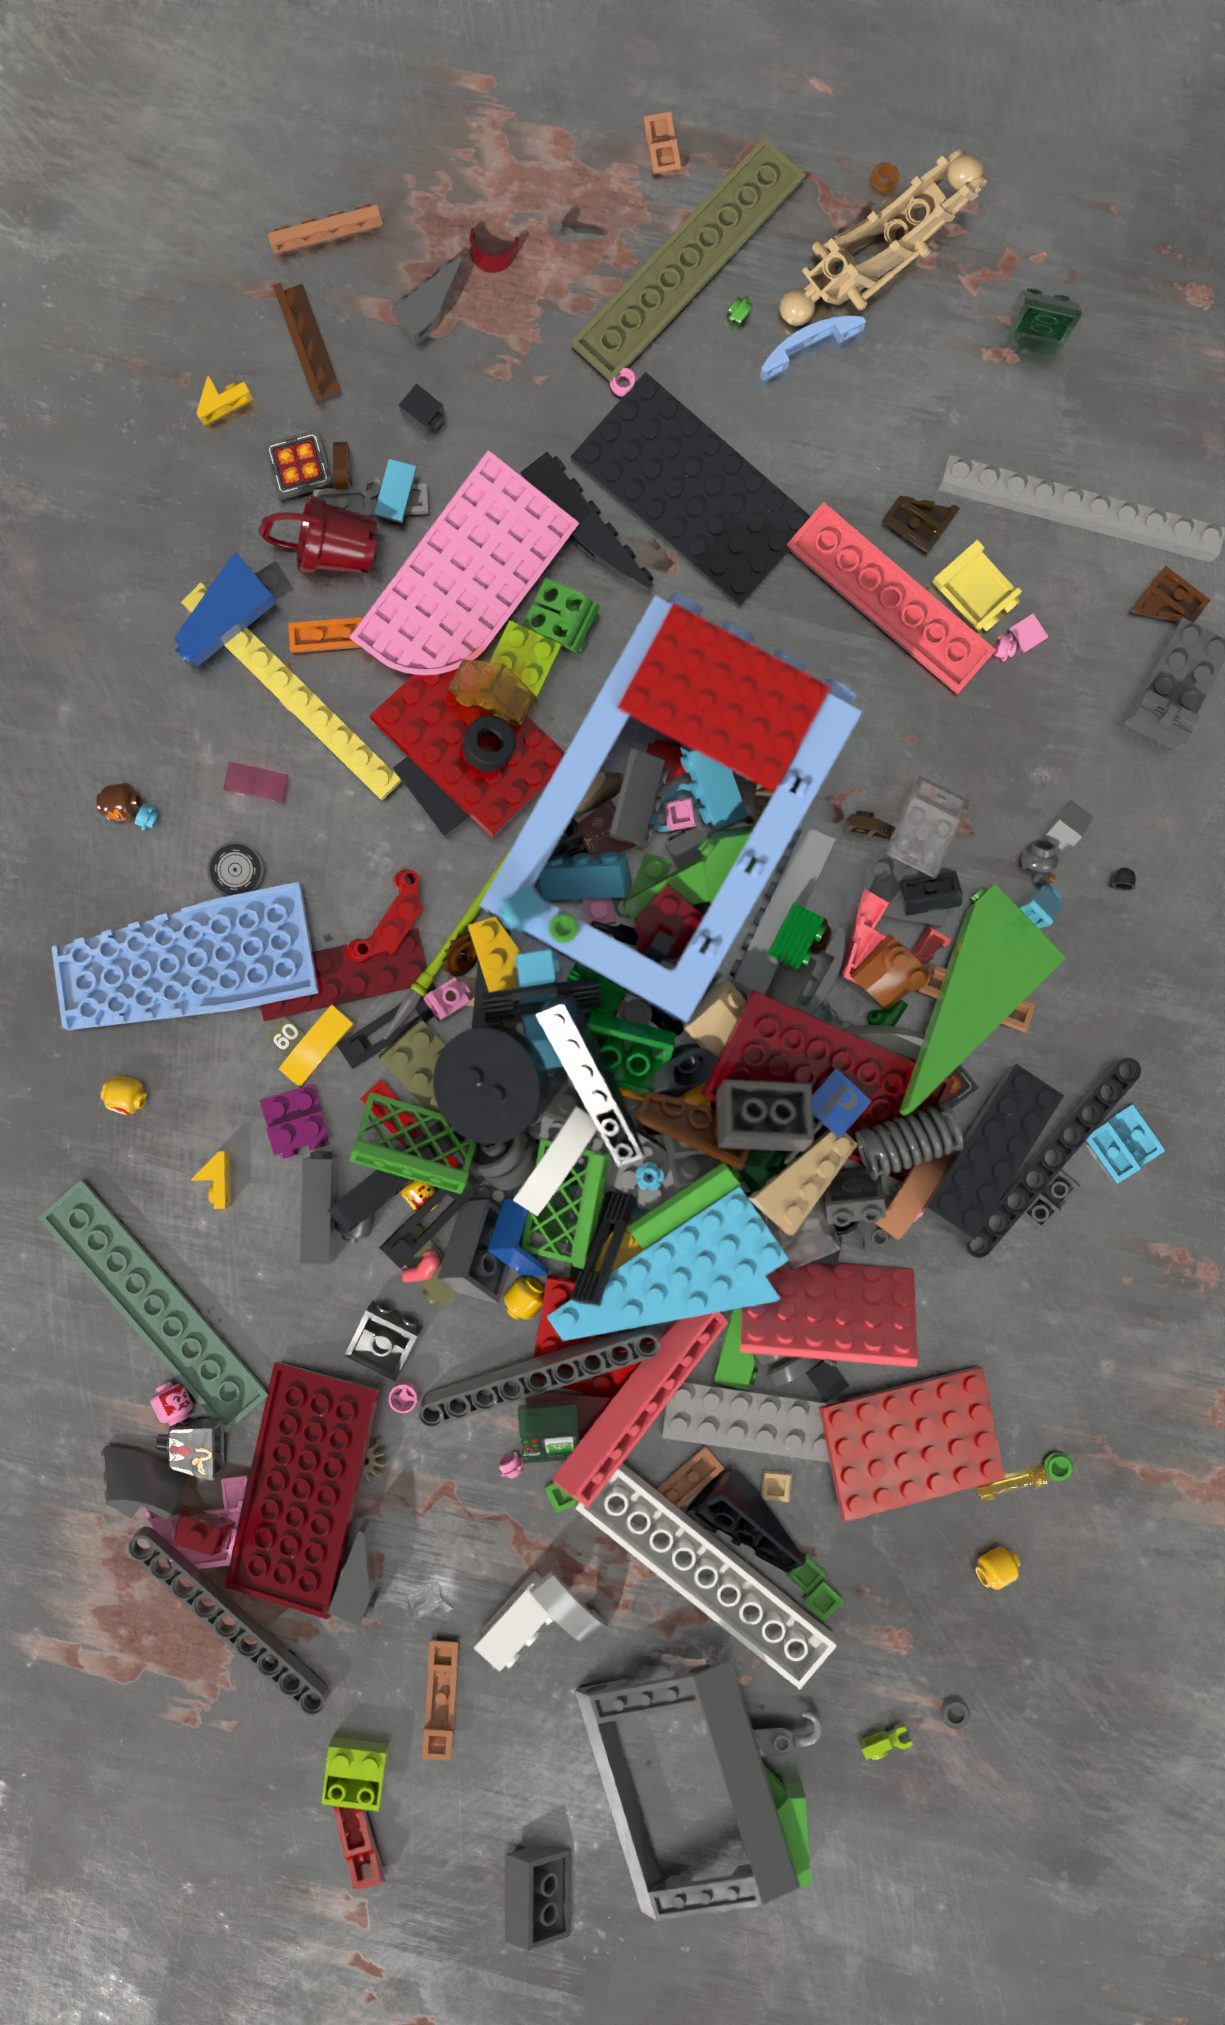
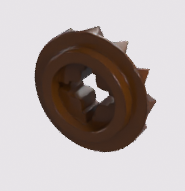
(465, 946)

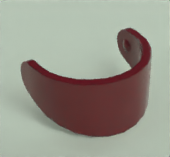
(490, 262)

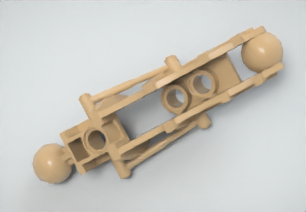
(964, 175)

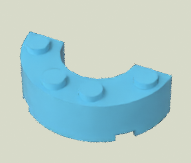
(535, 970)

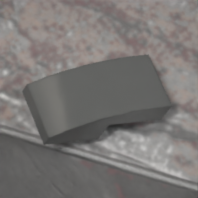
(1051, 1200)

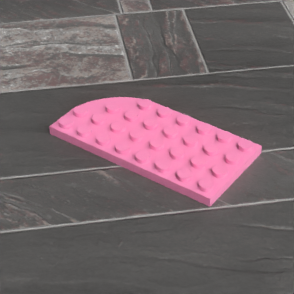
(465, 573)

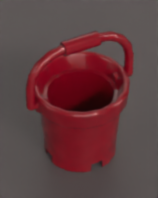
(327, 537)

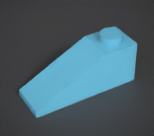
(1042, 906)

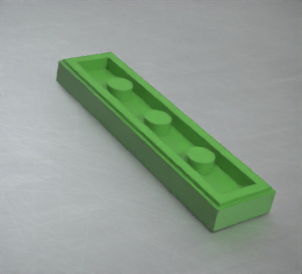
(684, 1206)

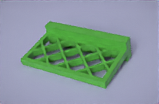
(403, 1163)
(587, 1215)

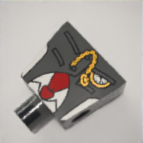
(195, 1447)

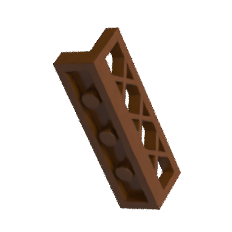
(308, 341)

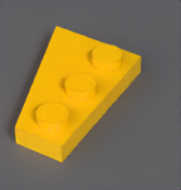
(495, 954)

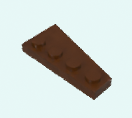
(688, 1124)

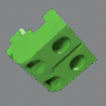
(564, 616)

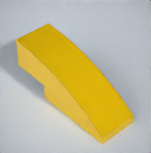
(316, 1045)

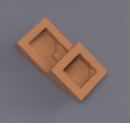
(662, 142)

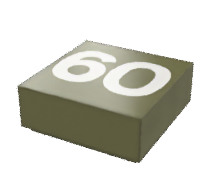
(286, 1036)

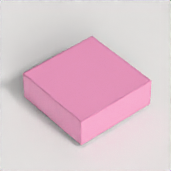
(1028, 633)
(680, 814)

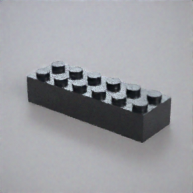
(992, 1152)

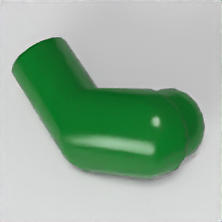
(889, 1017)

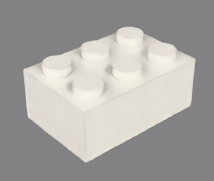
(512, 1627)

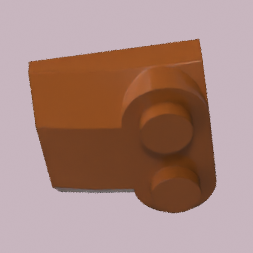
(890, 973)

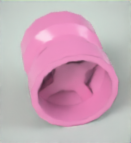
(402, 1401)

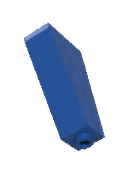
(223, 612)

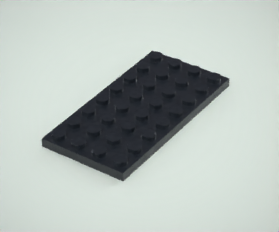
(691, 489)

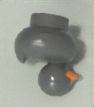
(1042, 860)

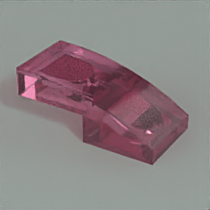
(255, 782)

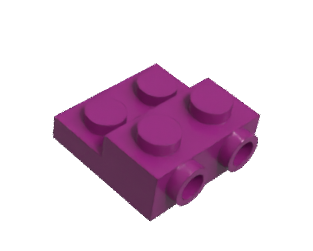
(295, 1121)

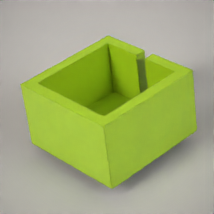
(528, 656)

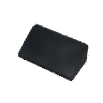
(931, 893)

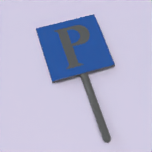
(836, 1106)

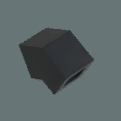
(658, 947)

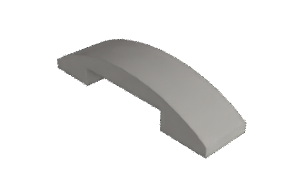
(567, 1609)

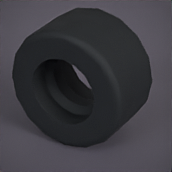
(488, 726)

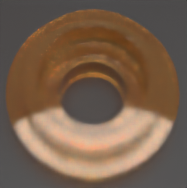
(887, 169)

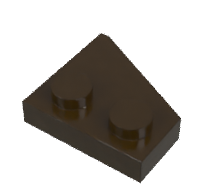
(919, 520)
(865, 824)

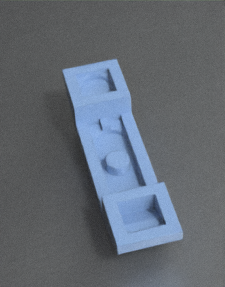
(840, 327)

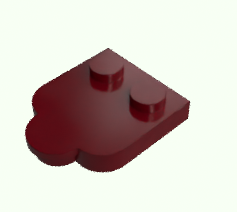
(673, 916)

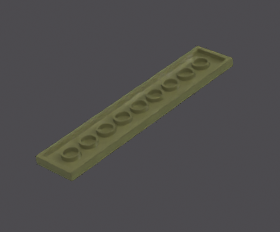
(688, 259)

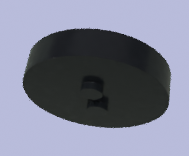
(491, 1084)

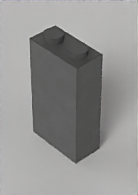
(318, 1196)

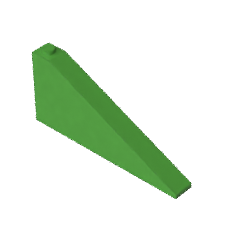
(989, 974)

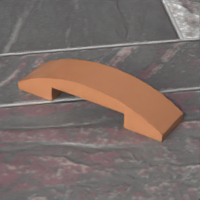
(912, 1195)
(440, 1700)

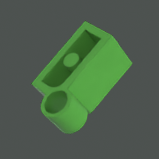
(650, 871)

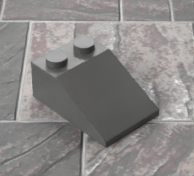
(355, 1590)

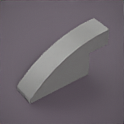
(893, 1038)

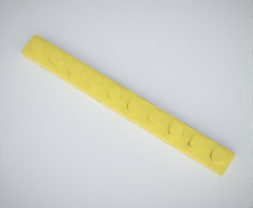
(307, 707)

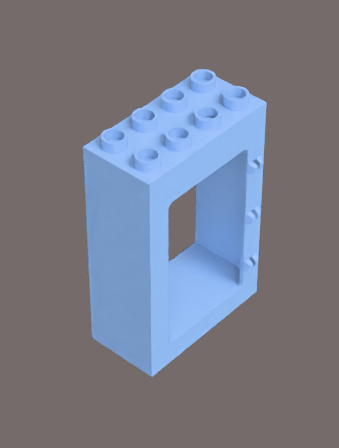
(681, 989)

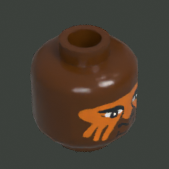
(118, 802)

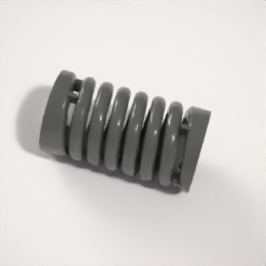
(912, 1146)

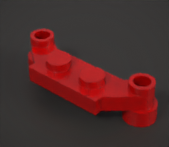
(394, 922)

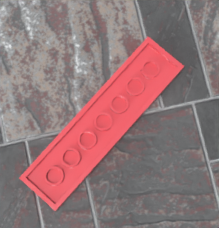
(890, 598)

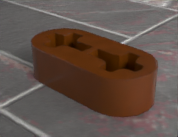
(341, 465)

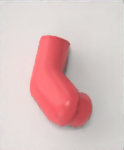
(424, 1270)

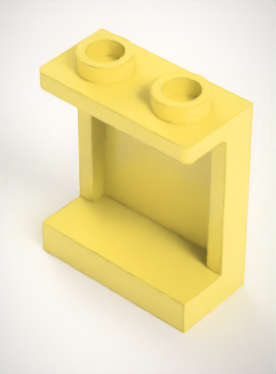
(976, 588)

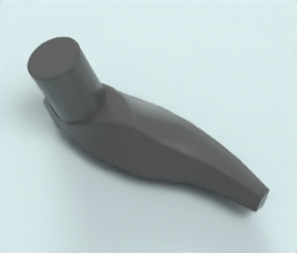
(573, 233)

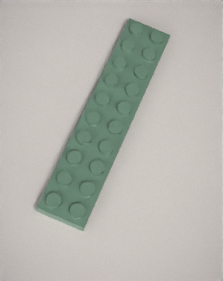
(153, 1305)

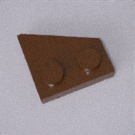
(1171, 598)

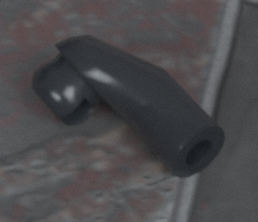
(665, 1022)

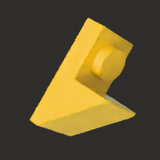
(215, 405)
(218, 1171)

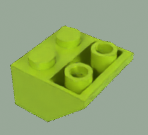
(355, 1773)

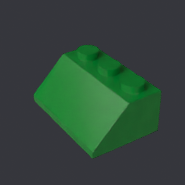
(632, 1050)

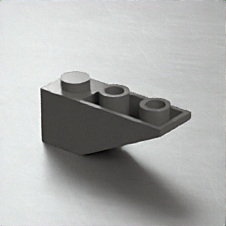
(425, 307)

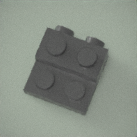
(687, 1162)
(854, 1197)
(384, 1339)

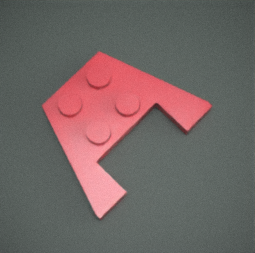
(865, 938)

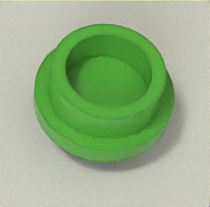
(739, 308)
(563, 927)
(1058, 1466)

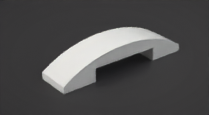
(556, 1161)

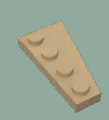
(798, 1187)

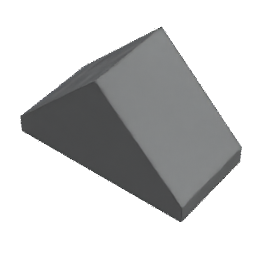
(1068, 829)

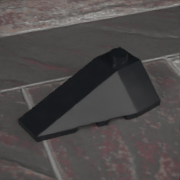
(740, 1512)

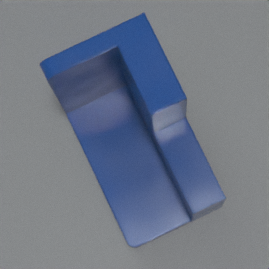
(508, 1239)

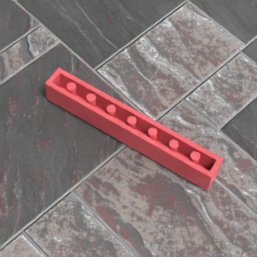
(637, 1406)

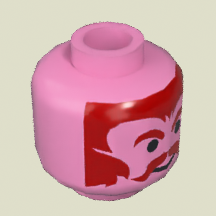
(171, 1403)

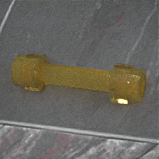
(1036, 1477)

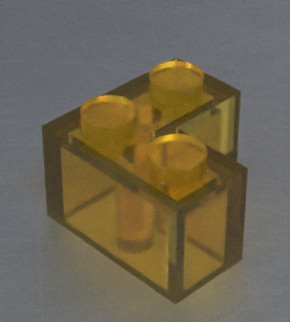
(493, 688)

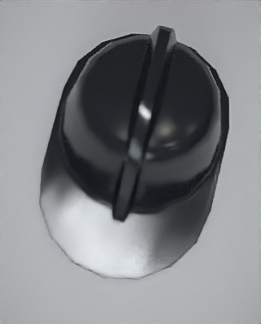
(685, 1070)

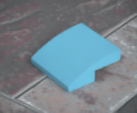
(1125, 1143)

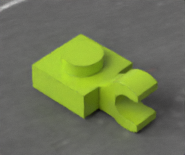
(880, 1743)

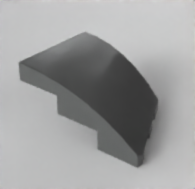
(140, 1480)

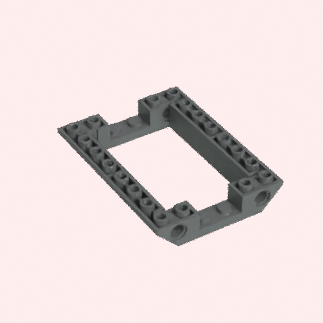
(719, 1693)

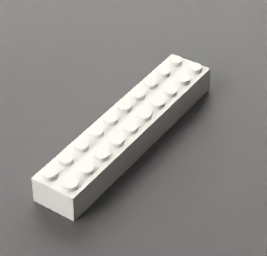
(710, 1576)

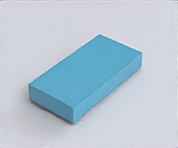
(395, 491)

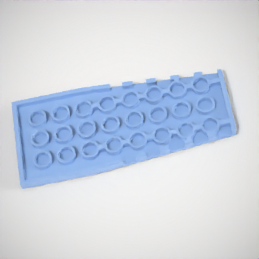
(190, 962)

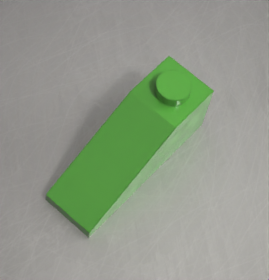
(733, 1366)

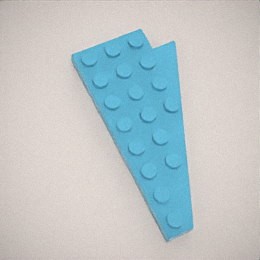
(696, 1270)

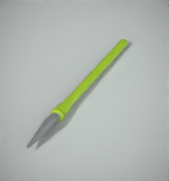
(426, 978)

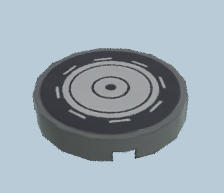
(235, 869)

